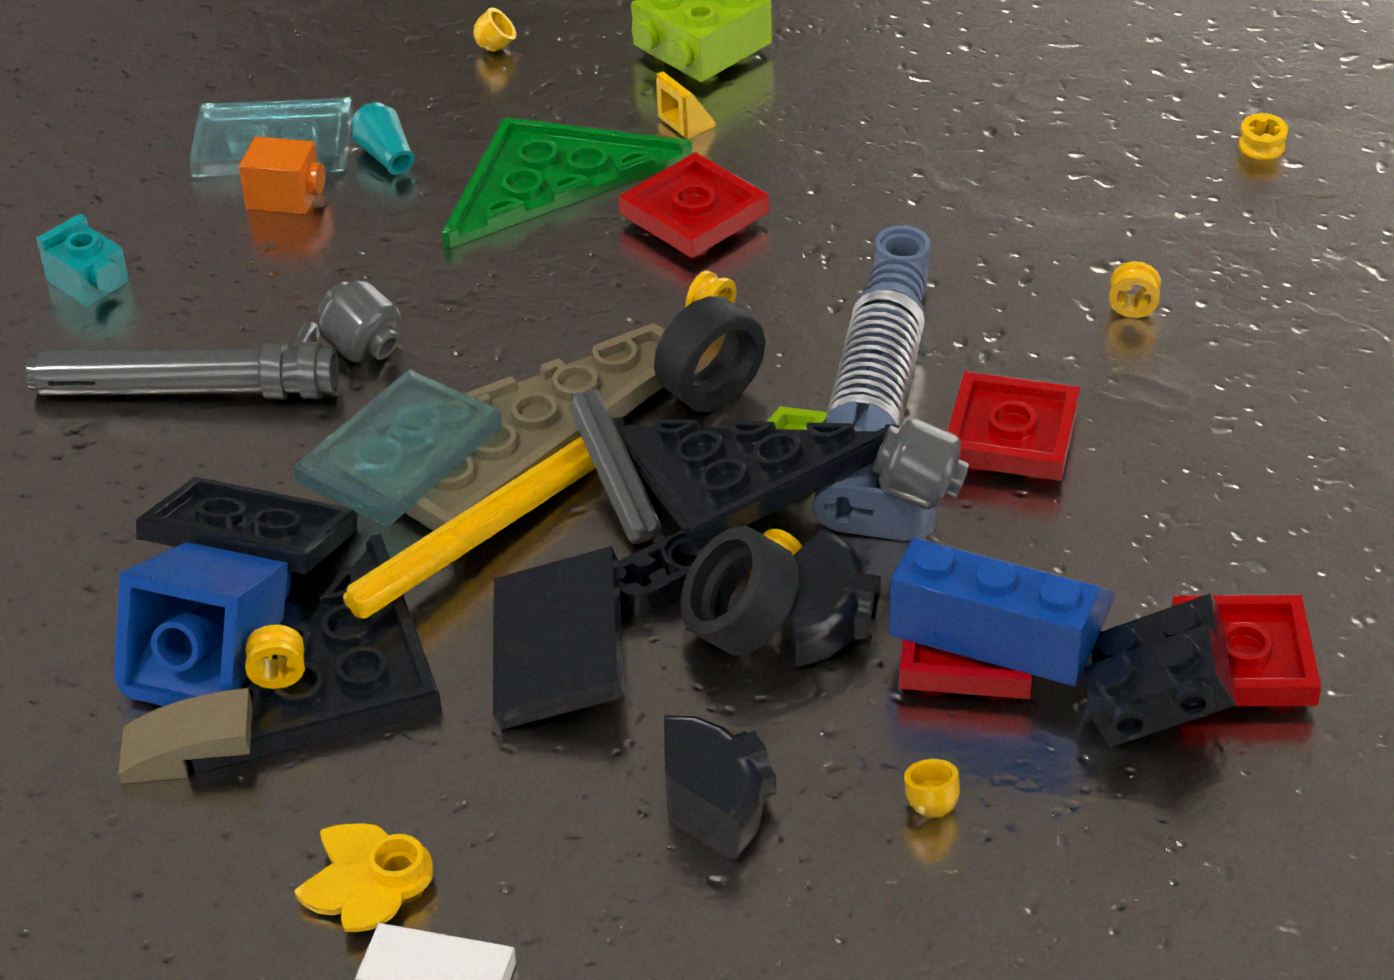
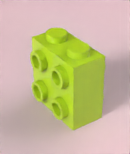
(701, 34)

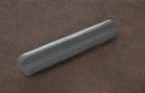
(614, 467)

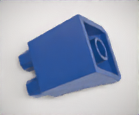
(189, 620)

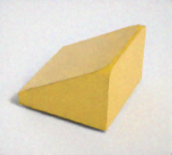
(681, 108)

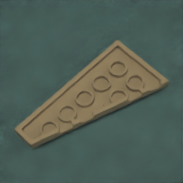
(539, 419)

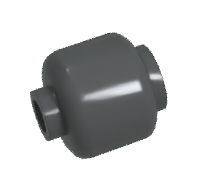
(359, 321)
(920, 463)

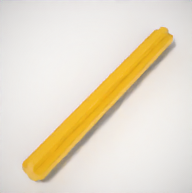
(467, 530)

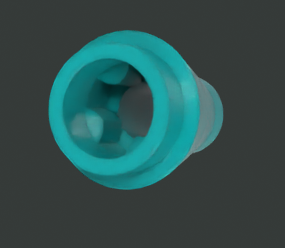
(381, 135)

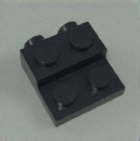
(1159, 671)

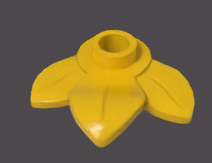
(366, 875)

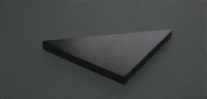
(741, 472)
(353, 674)

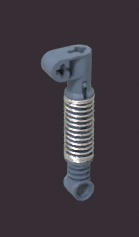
(876, 383)

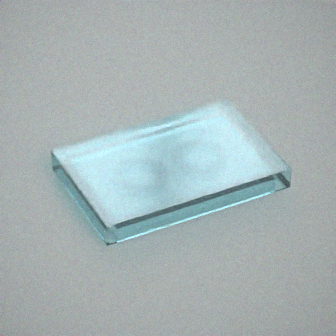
(229, 127)
(397, 447)

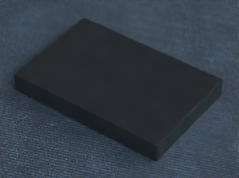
(248, 523)
(557, 638)

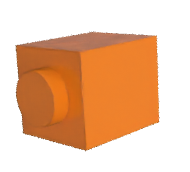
(281, 175)

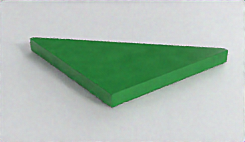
(549, 166)

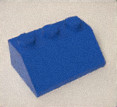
(996, 611)

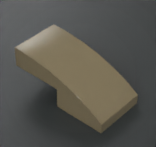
(193, 728)

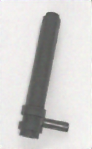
(270, 370)

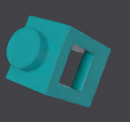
(82, 261)

